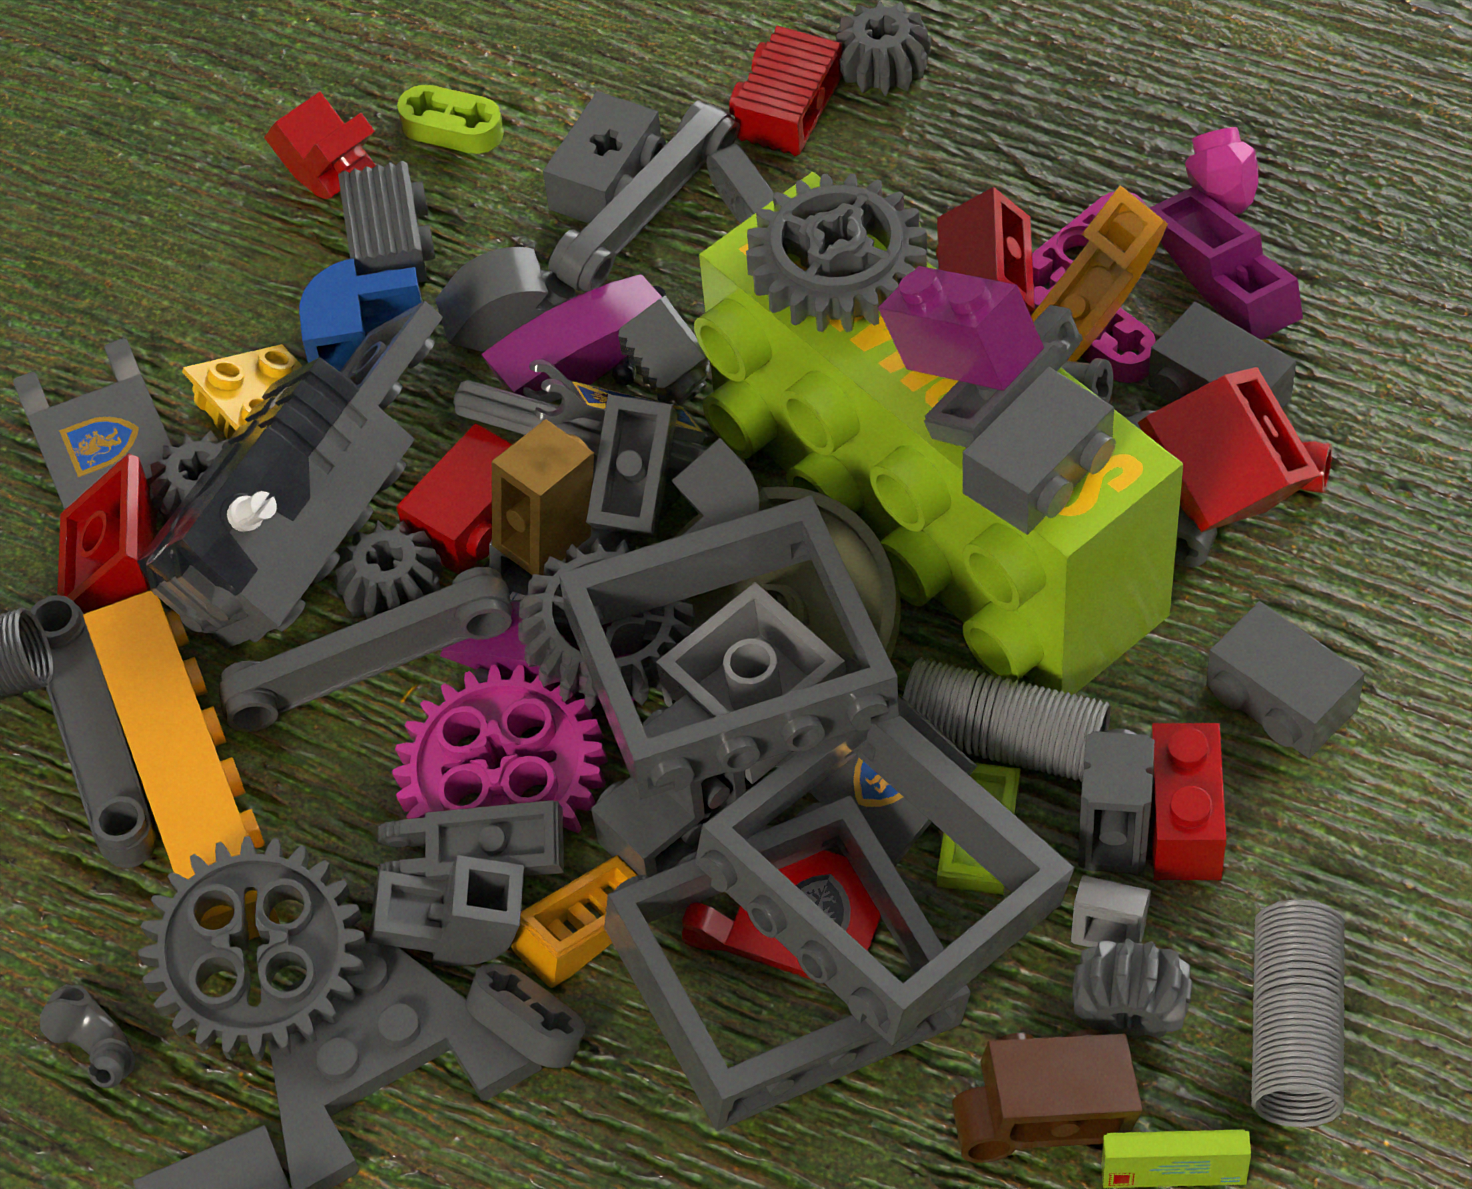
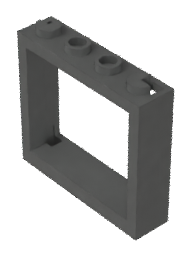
(702, 564)
(949, 800)
(809, 1060)

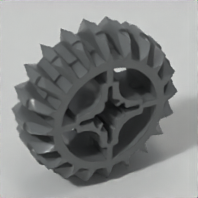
(641, 634)

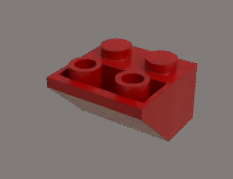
(1233, 449)

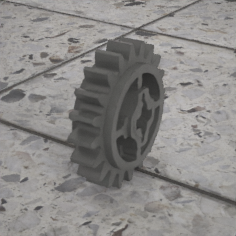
(830, 237)

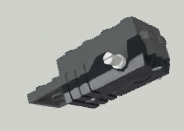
(288, 489)

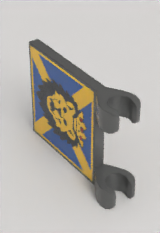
(590, 402)

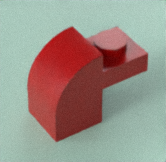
(320, 145)

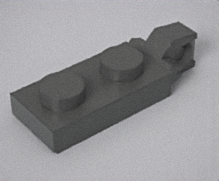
(972, 408)

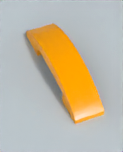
(1108, 267)

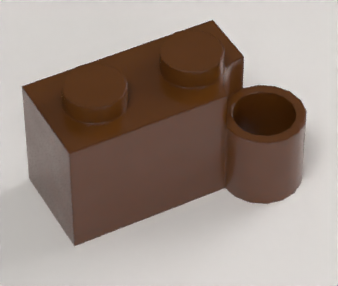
(1047, 1094)

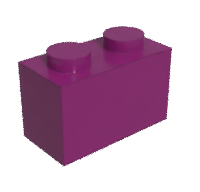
(961, 327)

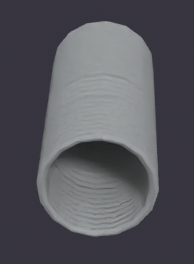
(1026, 722)
(1298, 1014)

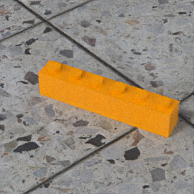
(173, 739)

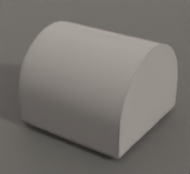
(1108, 912)

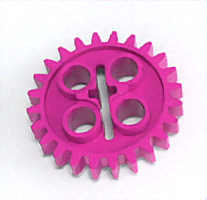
(499, 760)

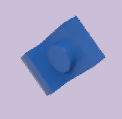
(343, 307)

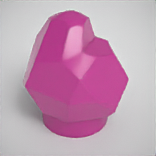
(1224, 169)

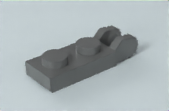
(503, 833)

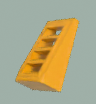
(548, 944)

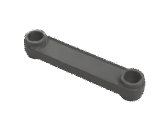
(588, 256)
(471, 607)
(94, 737)

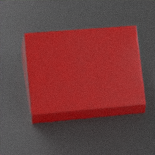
(105, 537)

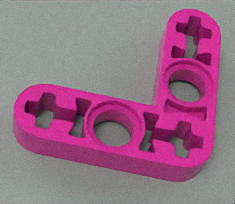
(1127, 330)

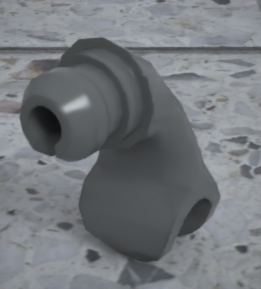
(77, 1018)

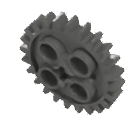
(191, 954)

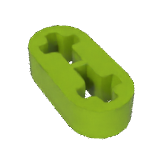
(450, 119)

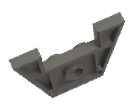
(388, 1030)

